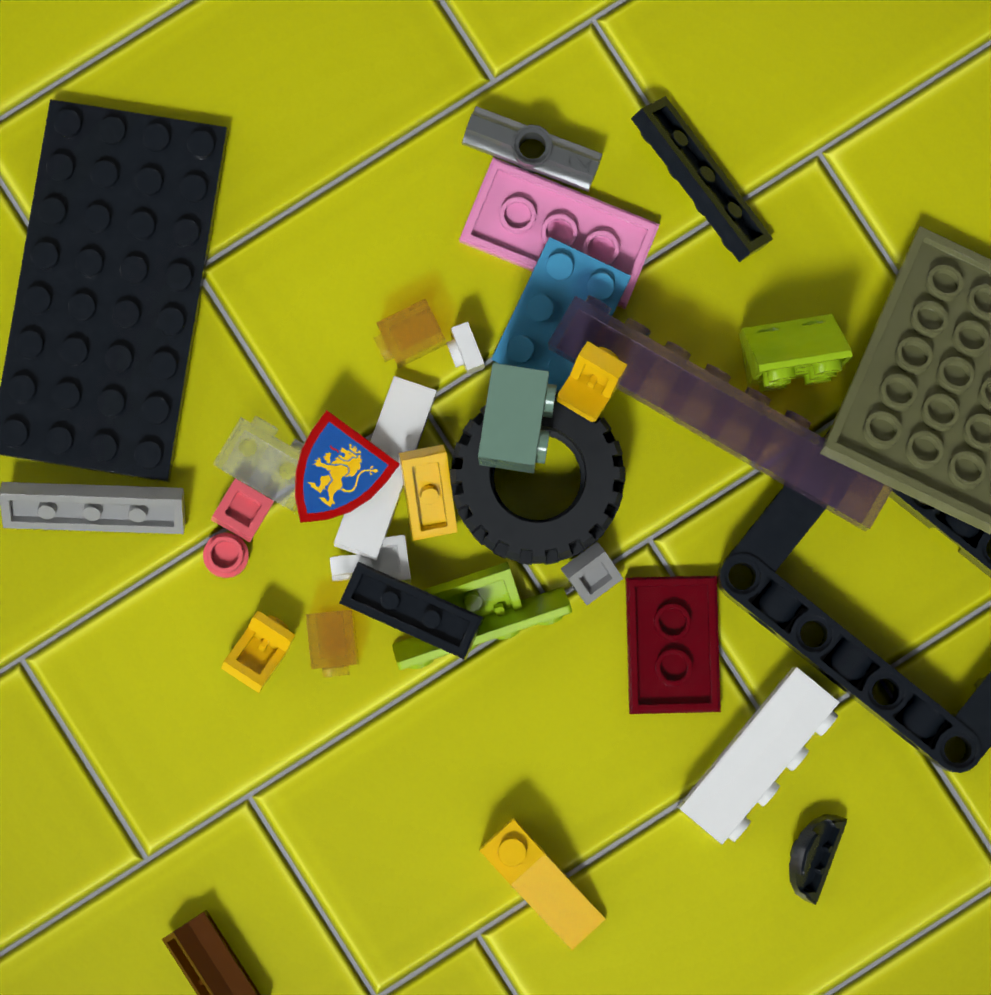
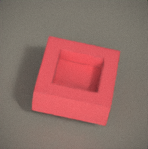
(242, 510)

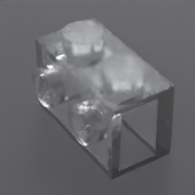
(261, 460)

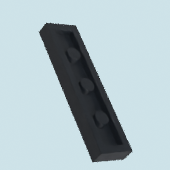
(701, 178)

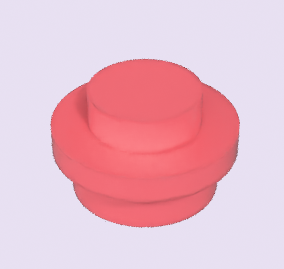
(226, 555)

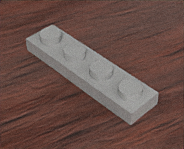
(92, 508)

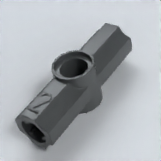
(504, 136)

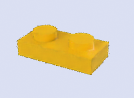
(428, 492)

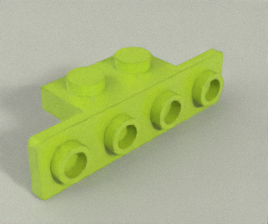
(494, 597)

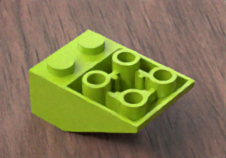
(793, 350)

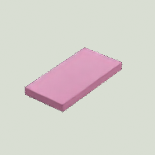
(522, 210)

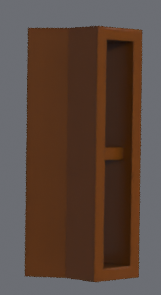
(208, 959)

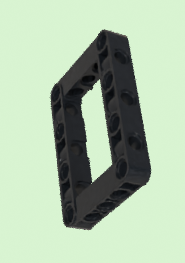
(841, 654)

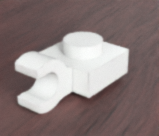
(391, 561)

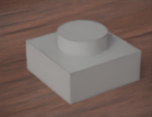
(592, 573)

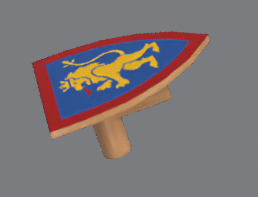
(338, 471)

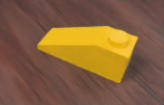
(542, 883)

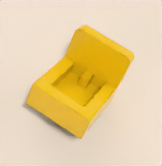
(592, 381)
(259, 651)

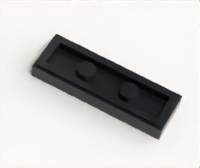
(412, 610)

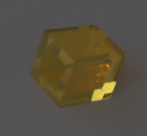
(409, 334)
(332, 642)

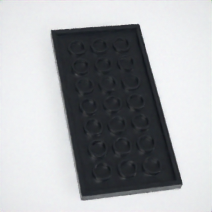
(110, 290)

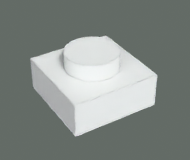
(465, 349)

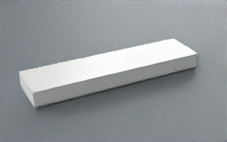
(396, 431)

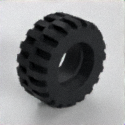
(551, 538)

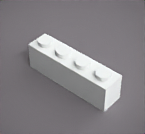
(758, 755)

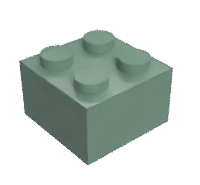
(514, 417)

